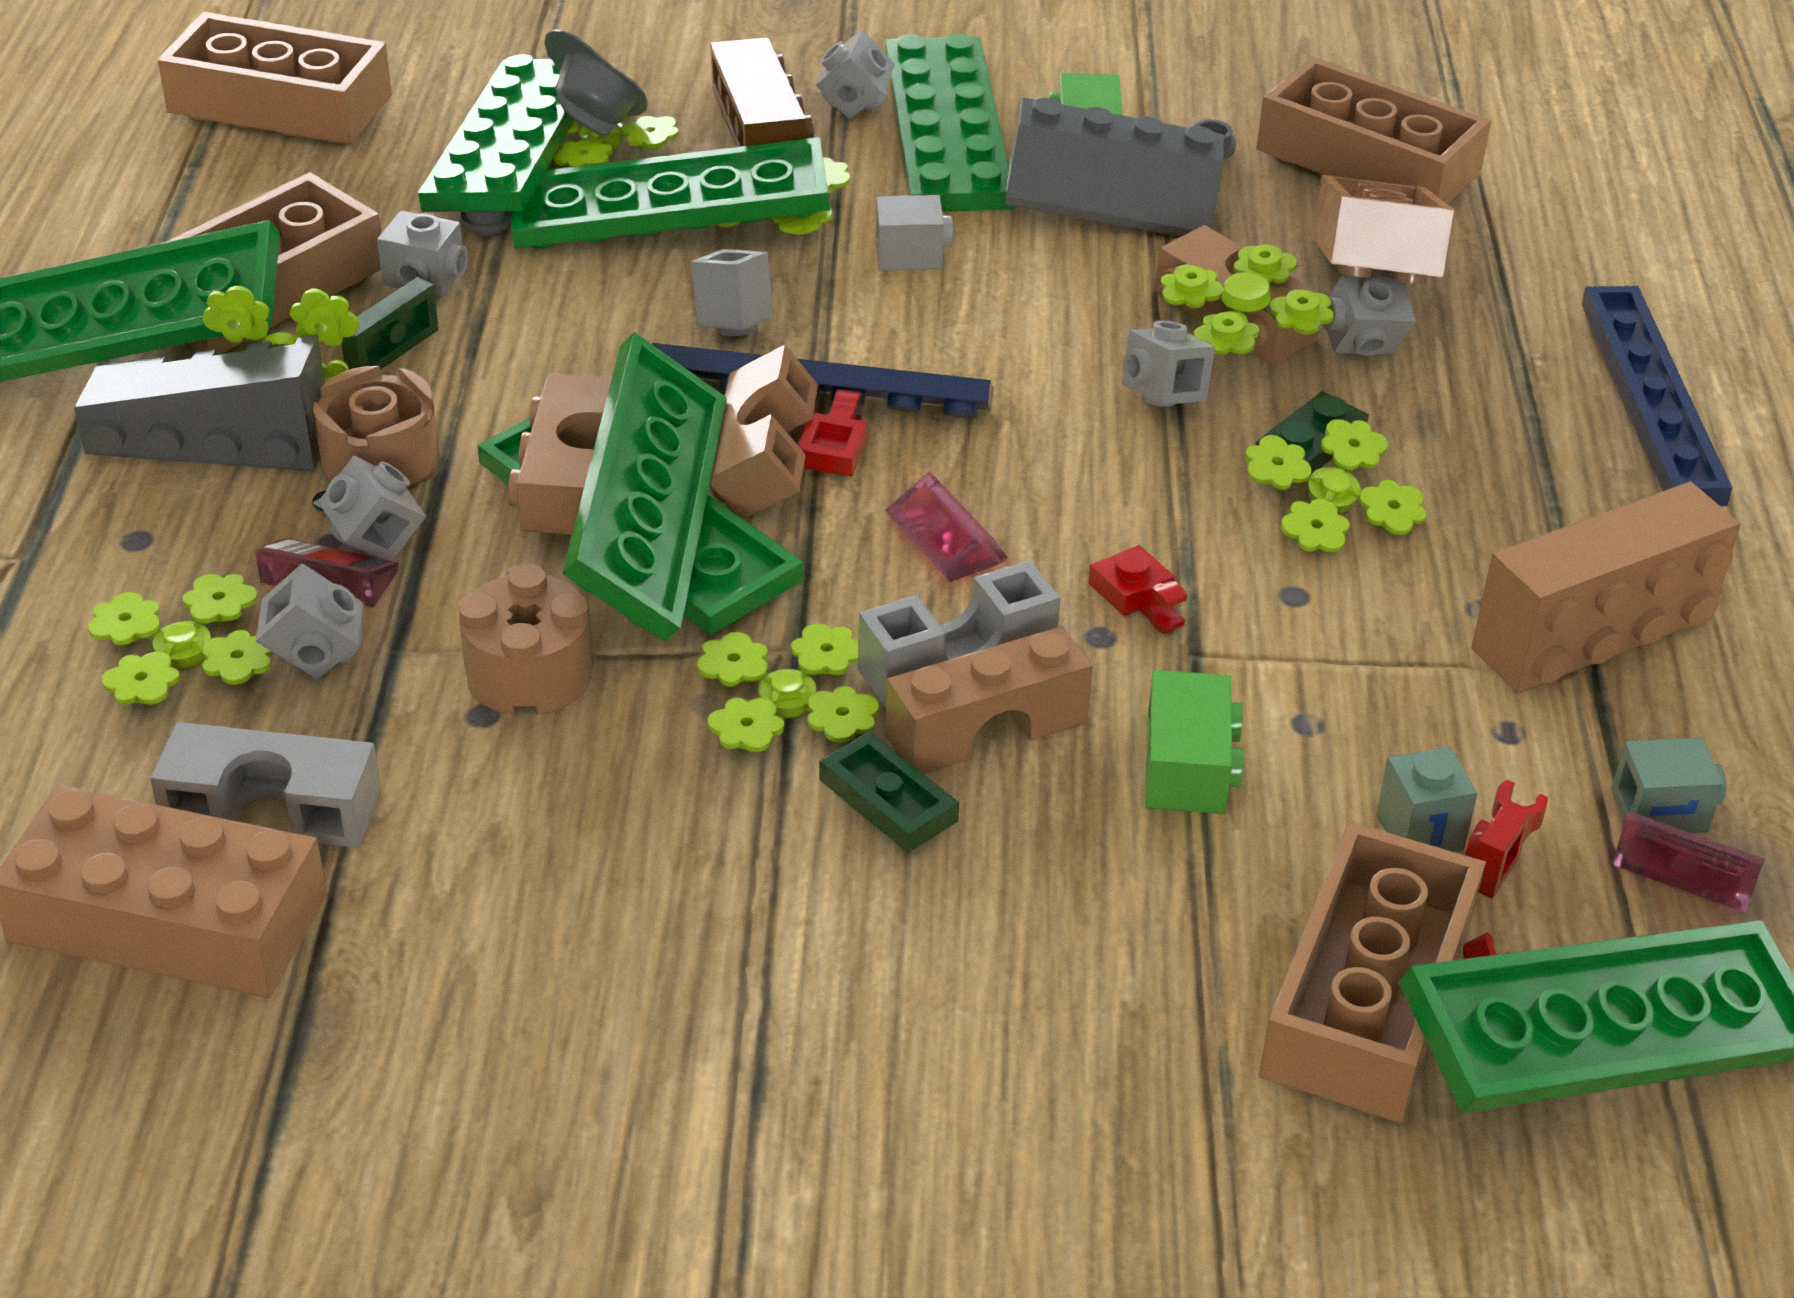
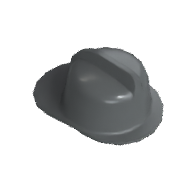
(591, 87)

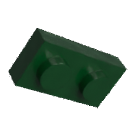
(393, 326)
(1308, 426)
(889, 791)

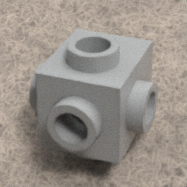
(855, 75)
(423, 249)
(1369, 315)
(1167, 364)
(371, 508)
(310, 622)

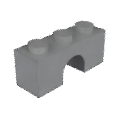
(908, 637)
(220, 769)

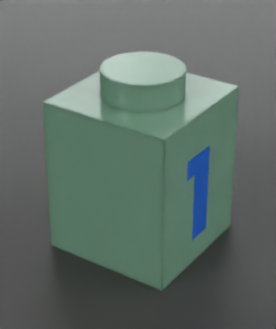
(1670, 782)
(1427, 799)

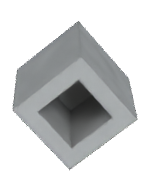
(911, 232)
(732, 290)

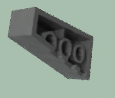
(208, 408)

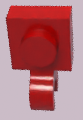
(835, 440)
(1139, 582)
(1503, 838)

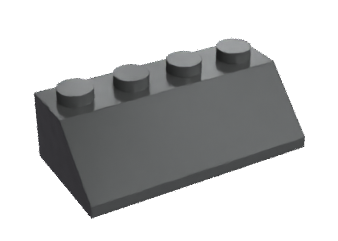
(1114, 168)

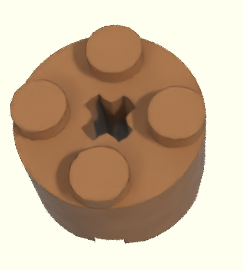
(378, 422)
(526, 641)

